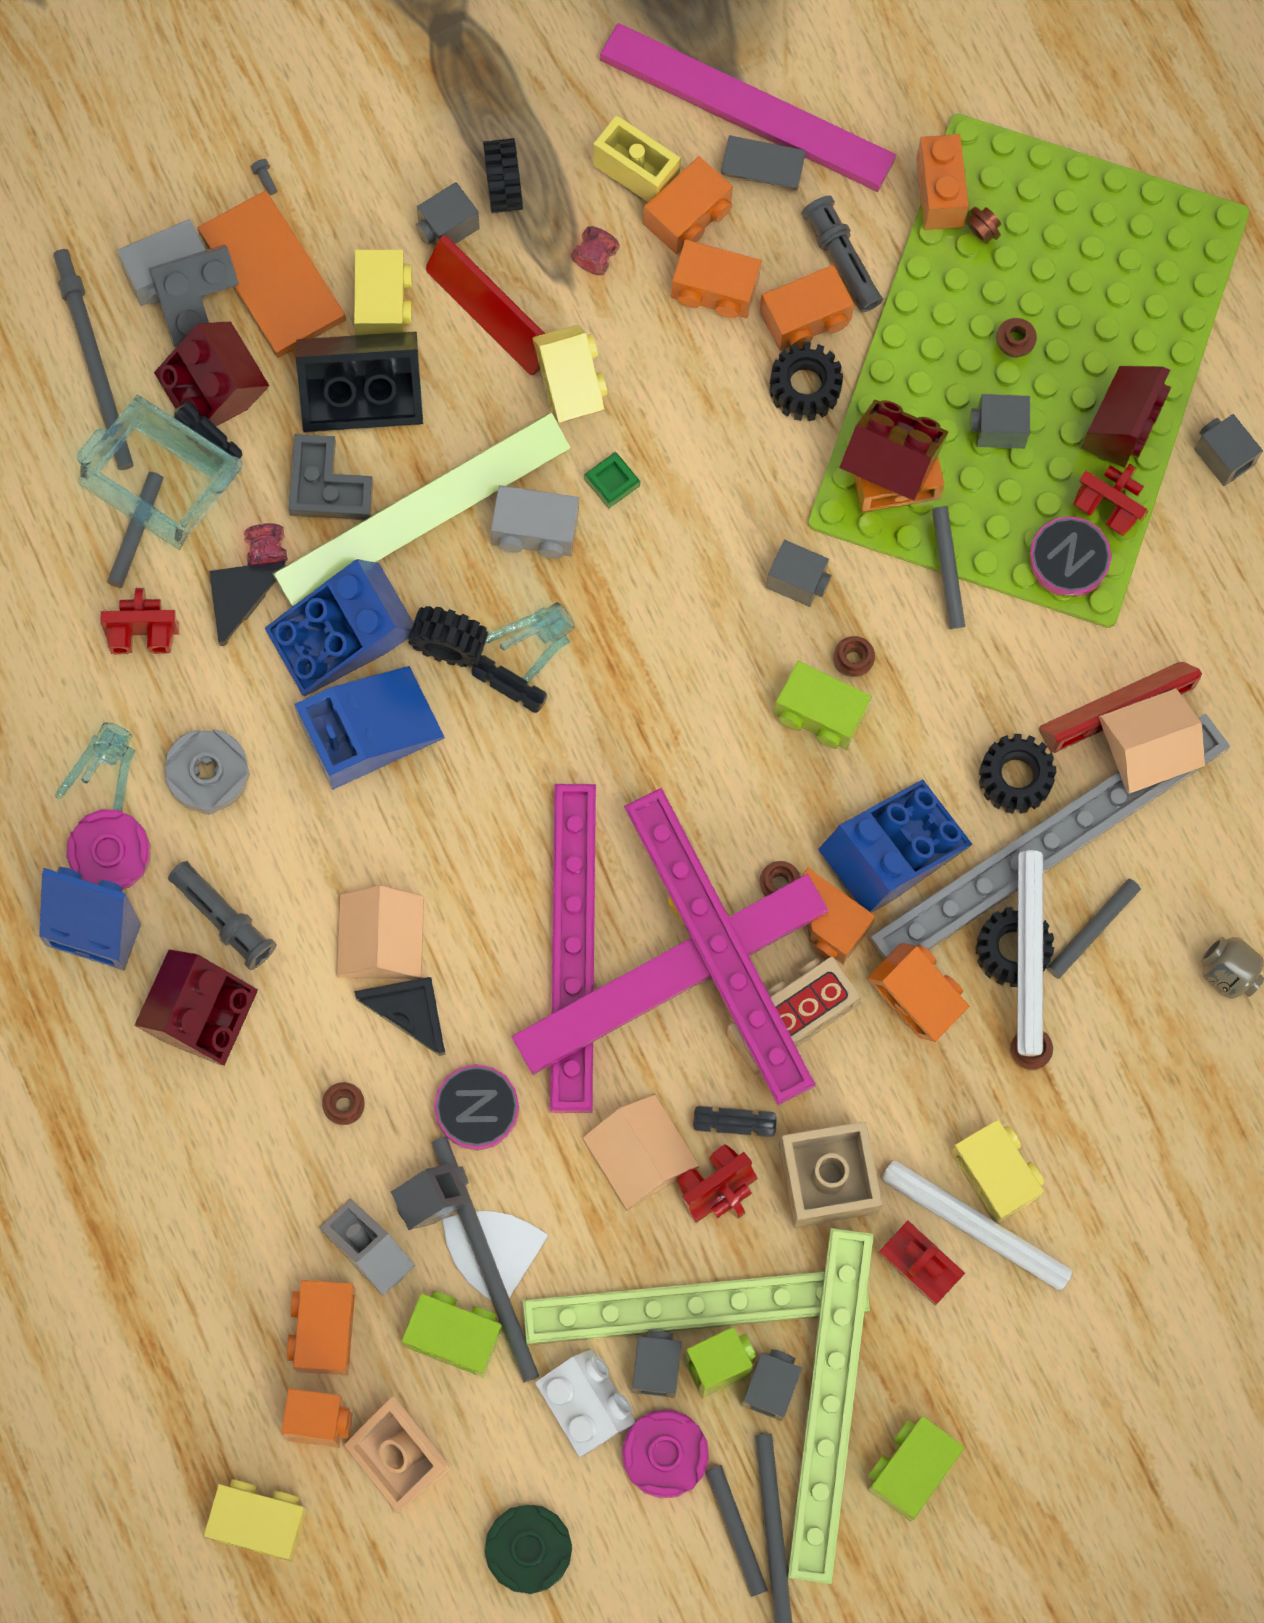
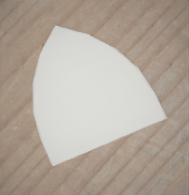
(511, 1241)

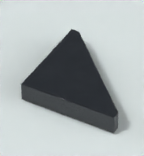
(238, 594)
(409, 1008)

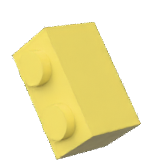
(634, 159)
(381, 292)
(569, 372)
(998, 1170)
(256, 1521)

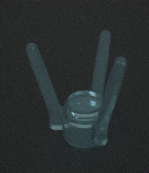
(548, 625)
(106, 747)

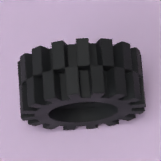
(503, 175)
(812, 360)
(448, 636)
(1022, 750)
(989, 951)

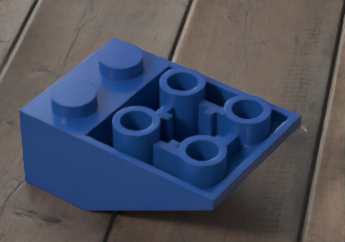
(340, 626)
(367, 724)
(893, 846)
(87, 918)

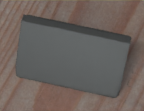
(763, 162)

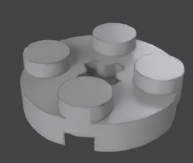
(206, 747)

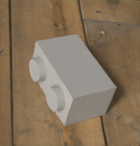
(154, 250)
(534, 522)

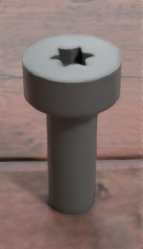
(261, 167)

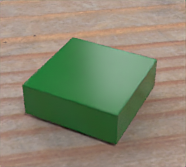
(612, 480)

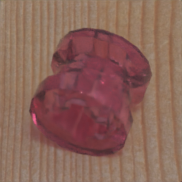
(595, 250)
(265, 543)

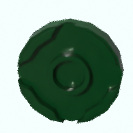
(528, 1549)

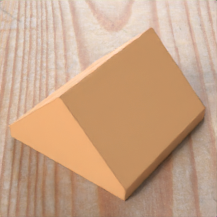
(1154, 740)
(380, 934)
(639, 1150)
(397, 1455)

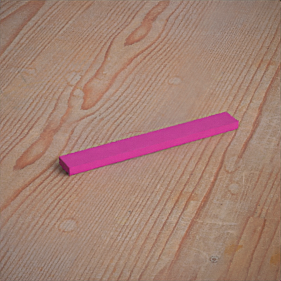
(747, 107)
(573, 934)
(720, 947)
(662, 978)

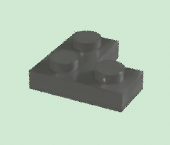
(184, 282)
(319, 491)

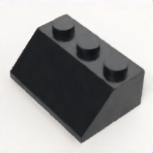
(359, 381)

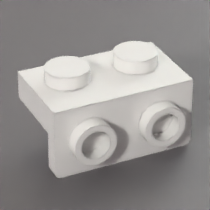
(586, 1402)

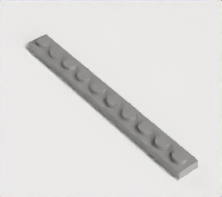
(1055, 838)

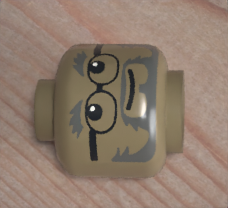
(1233, 967)

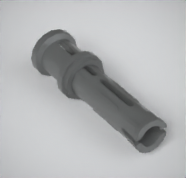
(835, 239)
(233, 927)

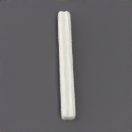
(1030, 953)
(977, 1225)

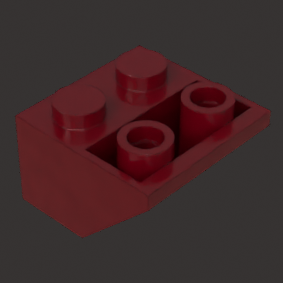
(212, 373)
(1127, 413)
(894, 448)
(196, 1006)

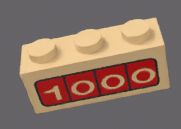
(806, 1004)

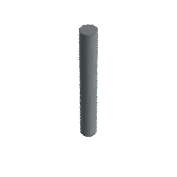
(133, 533)
(948, 567)
(1093, 928)
(736, 1530)

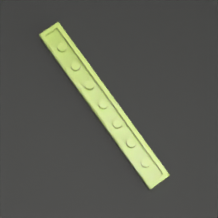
(425, 507)
(674, 1308)
(830, 1406)

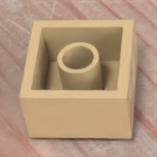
(830, 1174)

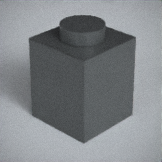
(447, 214)
(1001, 421)
(1227, 448)
(798, 574)
(429, 1196)
(657, 1364)
(772, 1384)

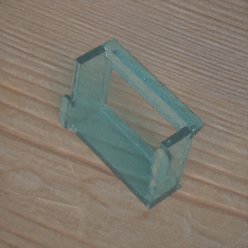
(174, 437)

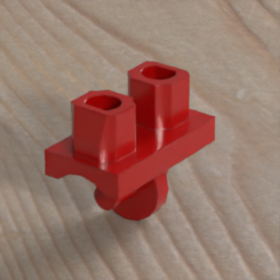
(1126, 510)
(140, 617)
(720, 1190)
(921, 1262)

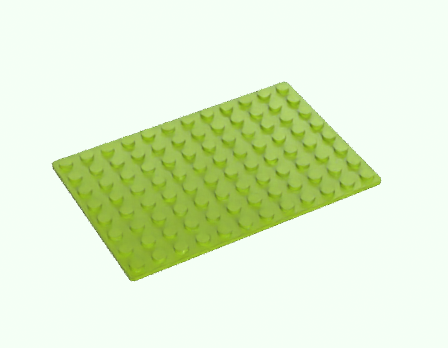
(1109, 278)

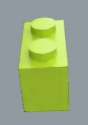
(821, 706)
(453, 1333)
(719, 1361)
(915, 1467)

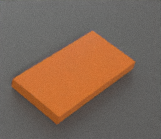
(273, 273)

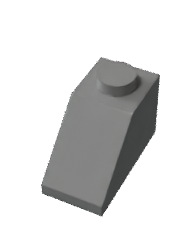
(367, 1246)

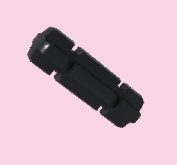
(189, 416)
(509, 684)
(734, 1121)

